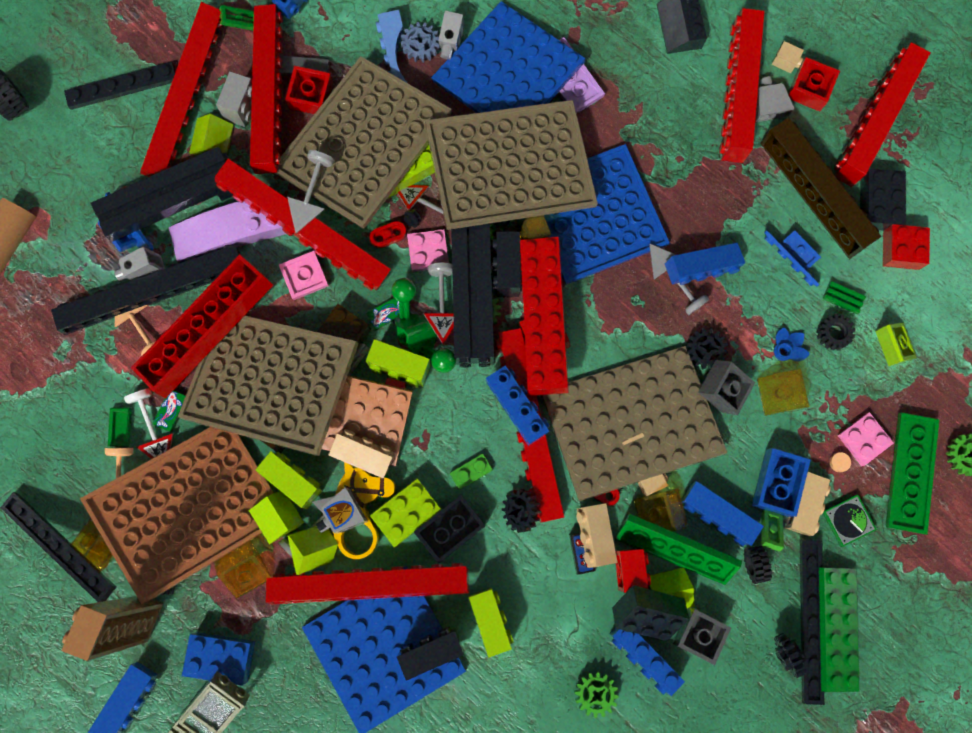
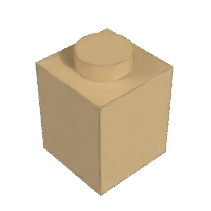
(788, 57)

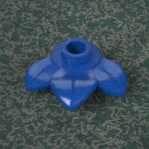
(791, 344)

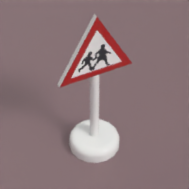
(157, 446)

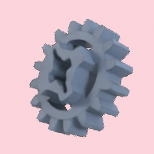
(417, 34)

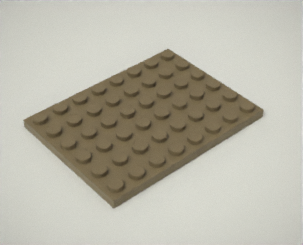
(373, 134)
(510, 164)
(271, 384)
(643, 397)

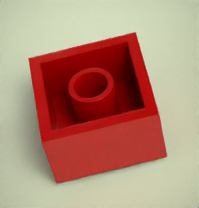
(813, 84)
(308, 89)
(906, 247)
(632, 569)

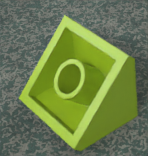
(211, 133)
(895, 344)
(276, 516)
(311, 549)
(674, 583)

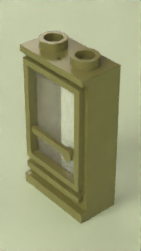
(212, 707)

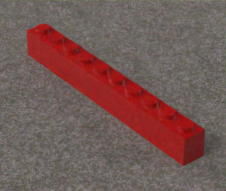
(181, 90)
(266, 90)
(315, 234)
(537, 454)
(367, 585)

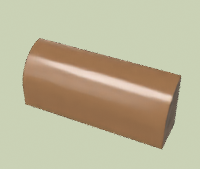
(13, 227)

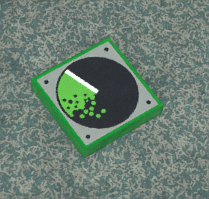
(849, 520)

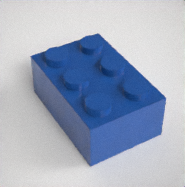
(781, 482)
(218, 653)

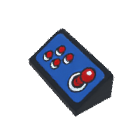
(578, 555)

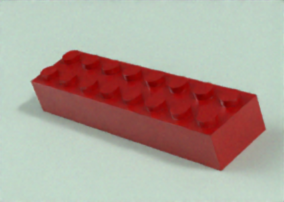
(742, 86)
(880, 114)
(544, 316)
(201, 327)

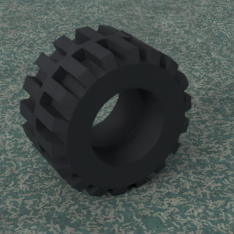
(11, 99)

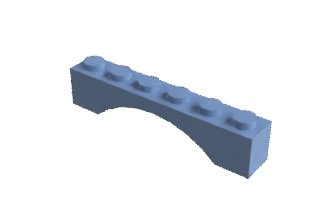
(391, 29)

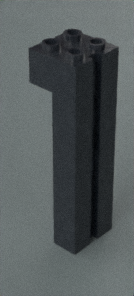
(161, 195)
(472, 296)

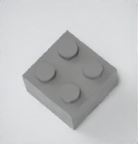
(236, 99)

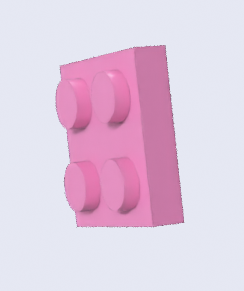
(427, 249)
(303, 275)
(865, 439)

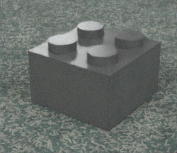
(726, 387)
(702, 636)

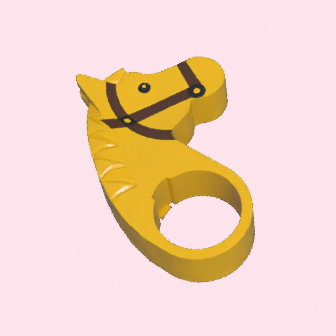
(365, 490)

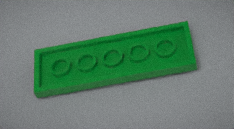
(912, 473)
(678, 549)
(839, 630)

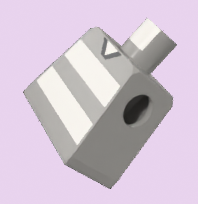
(451, 33)

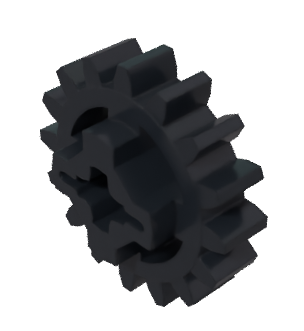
(711, 345)
(521, 510)
(789, 655)

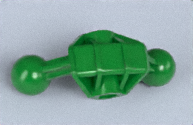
(415, 330)

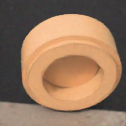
(840, 462)

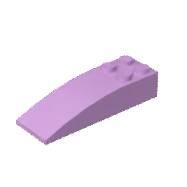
(220, 227)

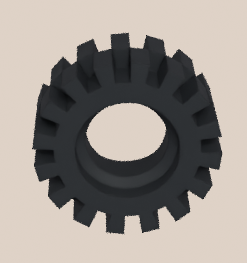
(845, 326)
(757, 564)

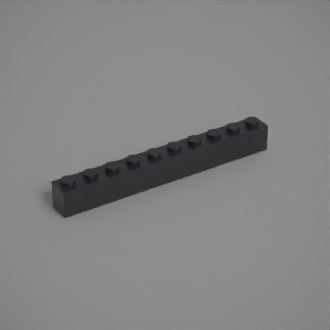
(143, 290)

